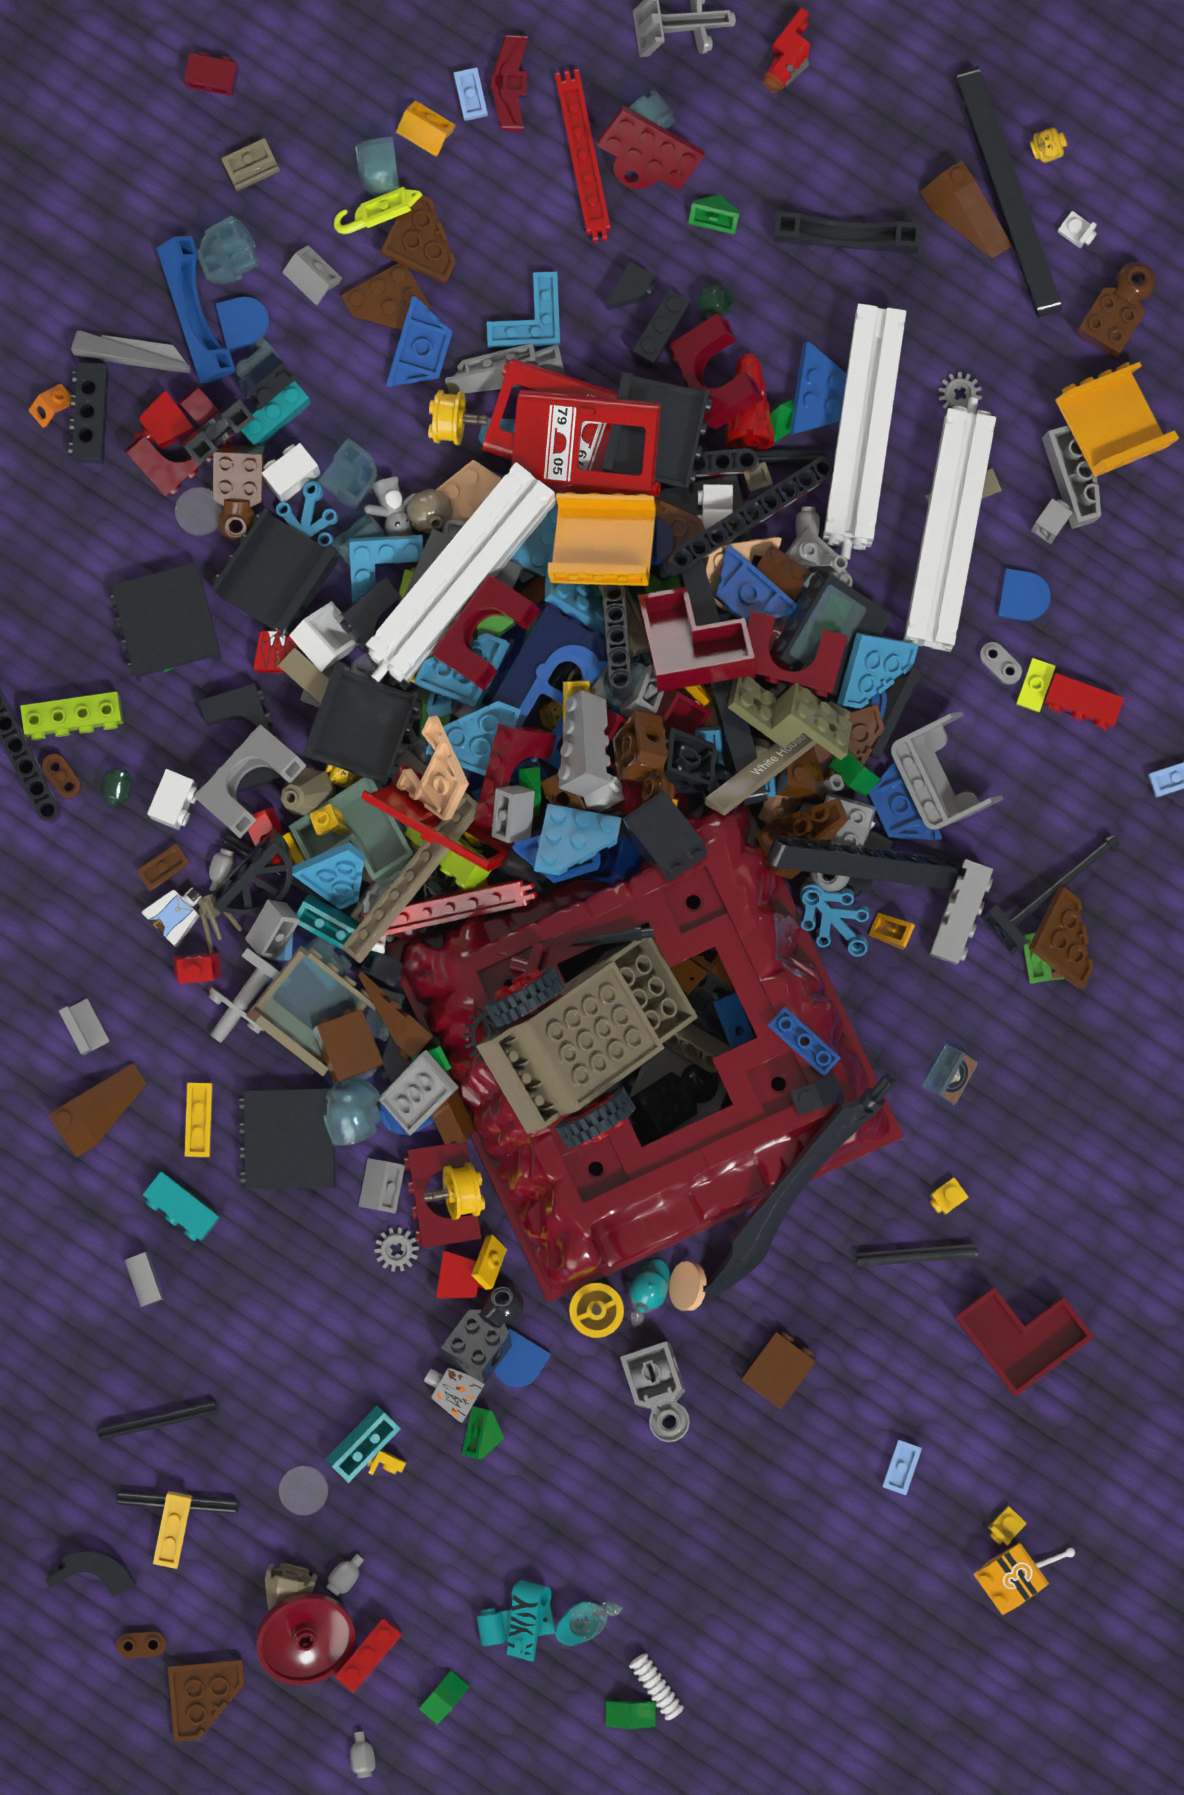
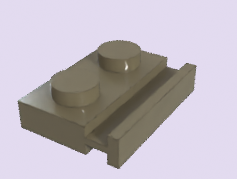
(250, 164)

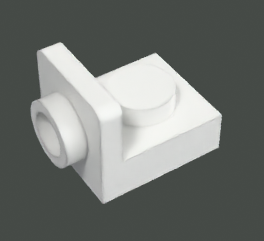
(1077, 230)

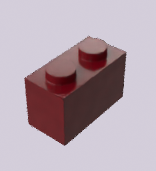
(211, 74)

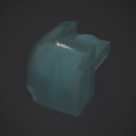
(377, 165)
(227, 251)
(350, 474)
(352, 1111)

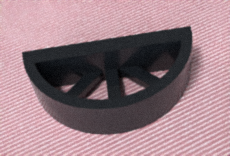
(226, 894)

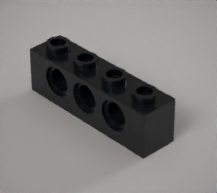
(94, 449)

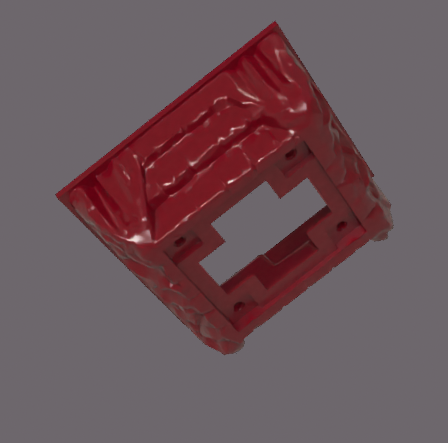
(698, 1176)

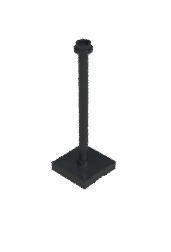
(1006, 929)

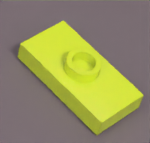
(1035, 685)

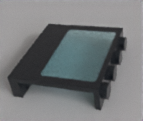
(831, 607)

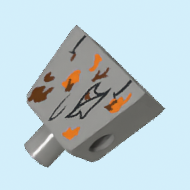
(454, 1391)

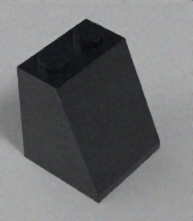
(665, 837)

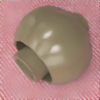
(429, 510)

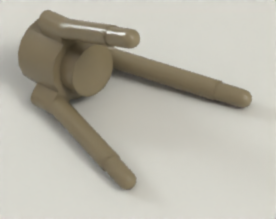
(206, 912)

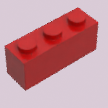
(1083, 701)
(368, 1654)

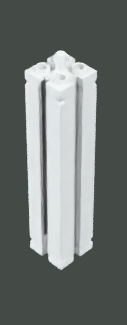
(864, 428)
(950, 527)
(453, 578)

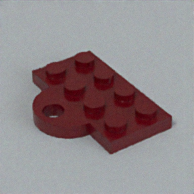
(648, 151)

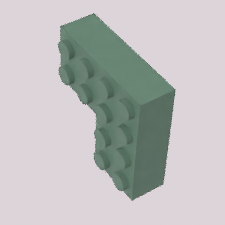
(369, 829)

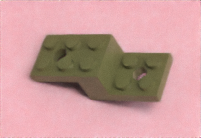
(790, 715)

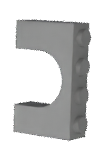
(258, 750)

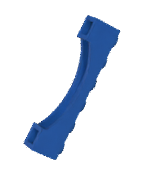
(179, 265)

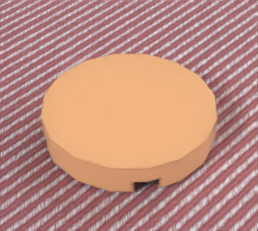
(687, 1286)

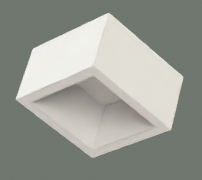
(290, 472)
(323, 637)
(173, 800)

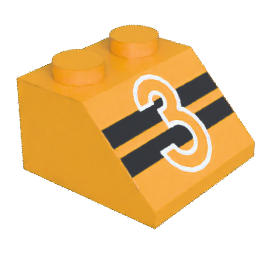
(1011, 1578)

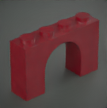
(693, 353)
(166, 473)
(490, 600)
(819, 676)
(509, 748)
(424, 1165)

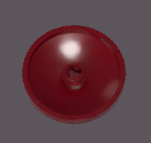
(305, 1639)

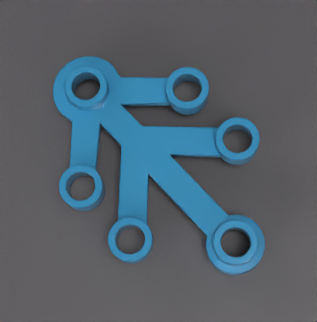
(306, 527)
(833, 915)

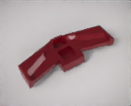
(509, 82)

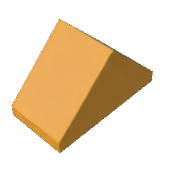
(891, 930)

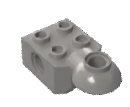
(852, 833)
(658, 1386)

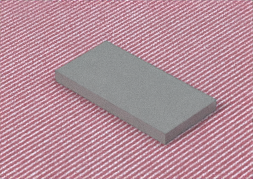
(418, 1092)

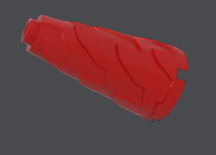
(753, 425)

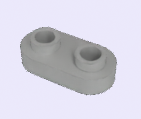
(1000, 663)

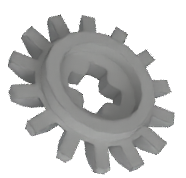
(958, 384)
(386, 1251)

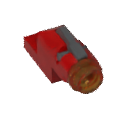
(791, 54)

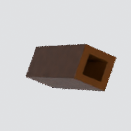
(453, 1119)

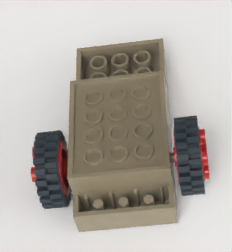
(582, 1038)

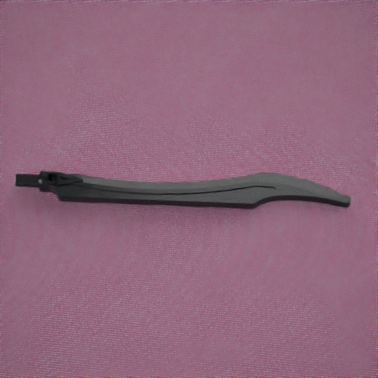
(758, 1230)

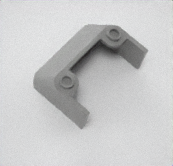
(927, 780)

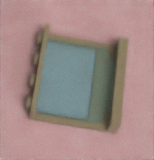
(302, 996)

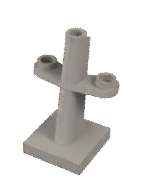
(652, 25)
(816, 554)
(237, 1008)

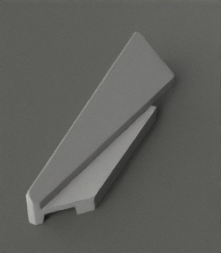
(129, 352)
(485, 371)

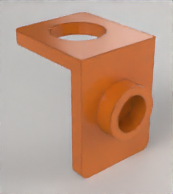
(52, 402)

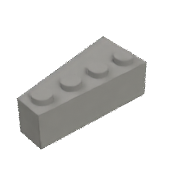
(1073, 476)
(584, 745)
(960, 912)

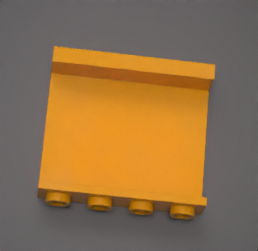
(1112, 420)
(603, 539)

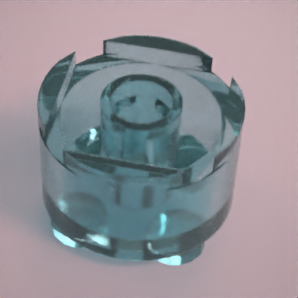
(654, 109)

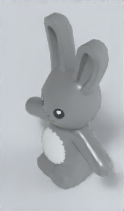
(391, 507)

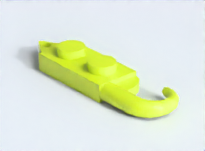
(378, 210)

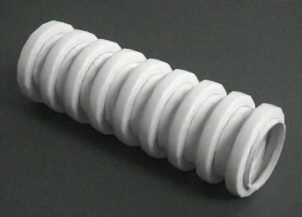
(656, 1686)

